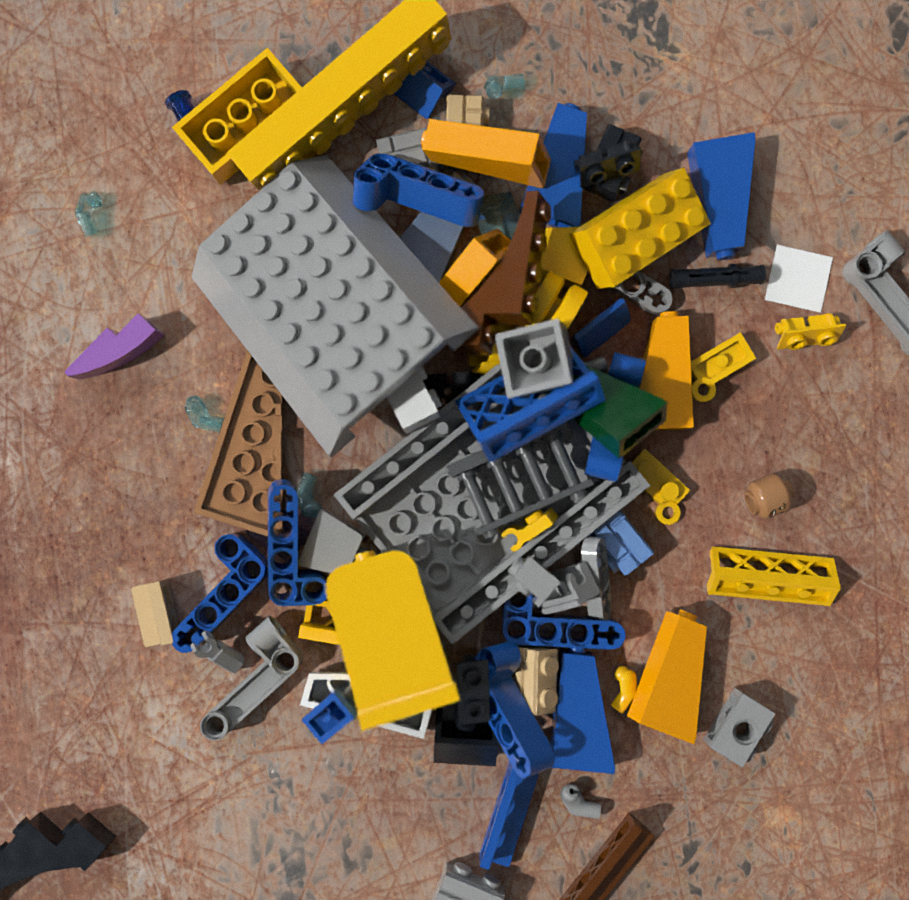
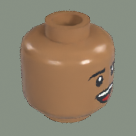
(769, 496)

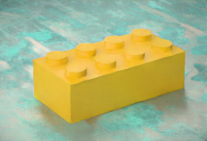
(235, 112)
(640, 228)

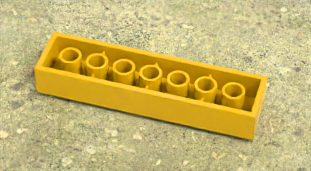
(344, 90)

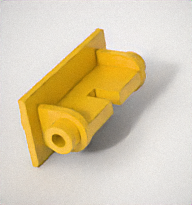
(822, 331)

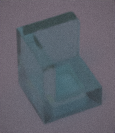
(499, 212)

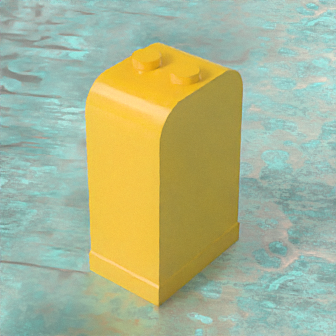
(388, 638)

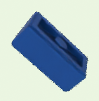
(602, 328)

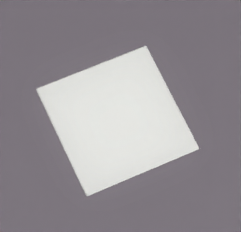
(798, 278)

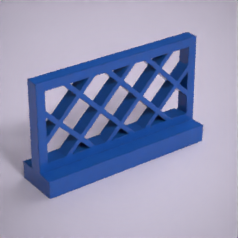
(537, 416)

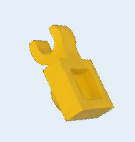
(536, 523)

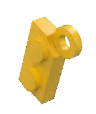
(718, 364)
(664, 486)

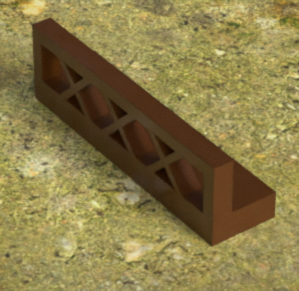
(610, 861)

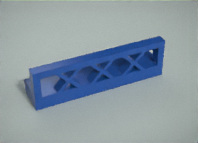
(507, 819)

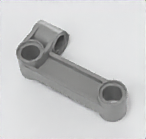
(879, 287)
(267, 641)

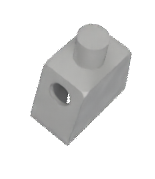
(331, 543)

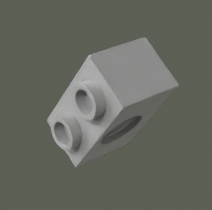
(736, 710)

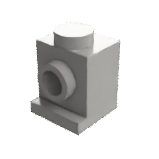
(532, 579)

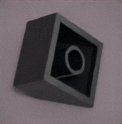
(463, 743)

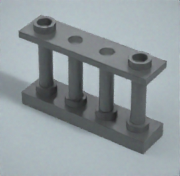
(466, 470)

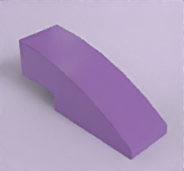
(115, 349)

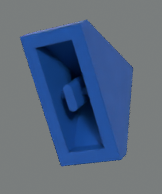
(331, 715)

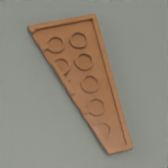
(246, 455)

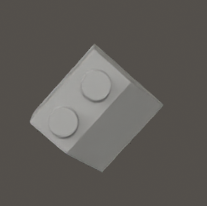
(535, 358)

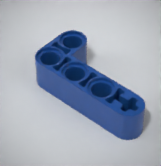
(417, 187)
(600, 461)
(288, 542)
(218, 597)
(563, 626)
(511, 716)

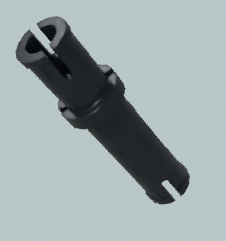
(720, 276)

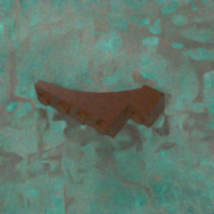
(511, 289)

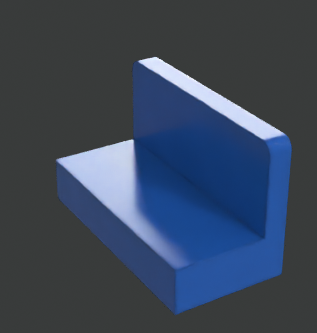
(425, 89)

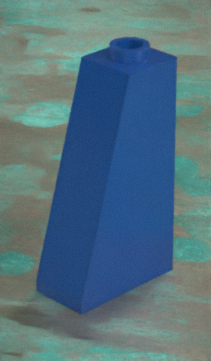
(723, 183)
(562, 187)
(580, 723)

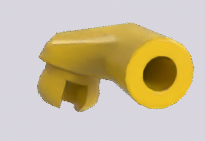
(628, 688)

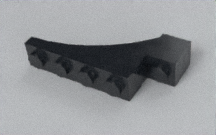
(44, 847)

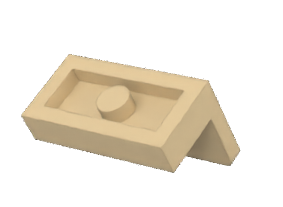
(155, 612)

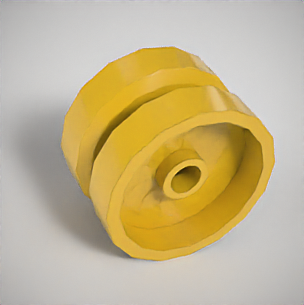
(553, 307)

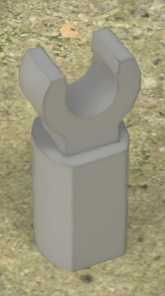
(219, 653)

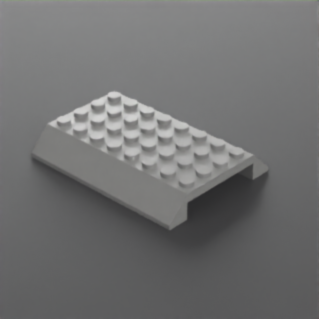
(325, 298)
(418, 509)

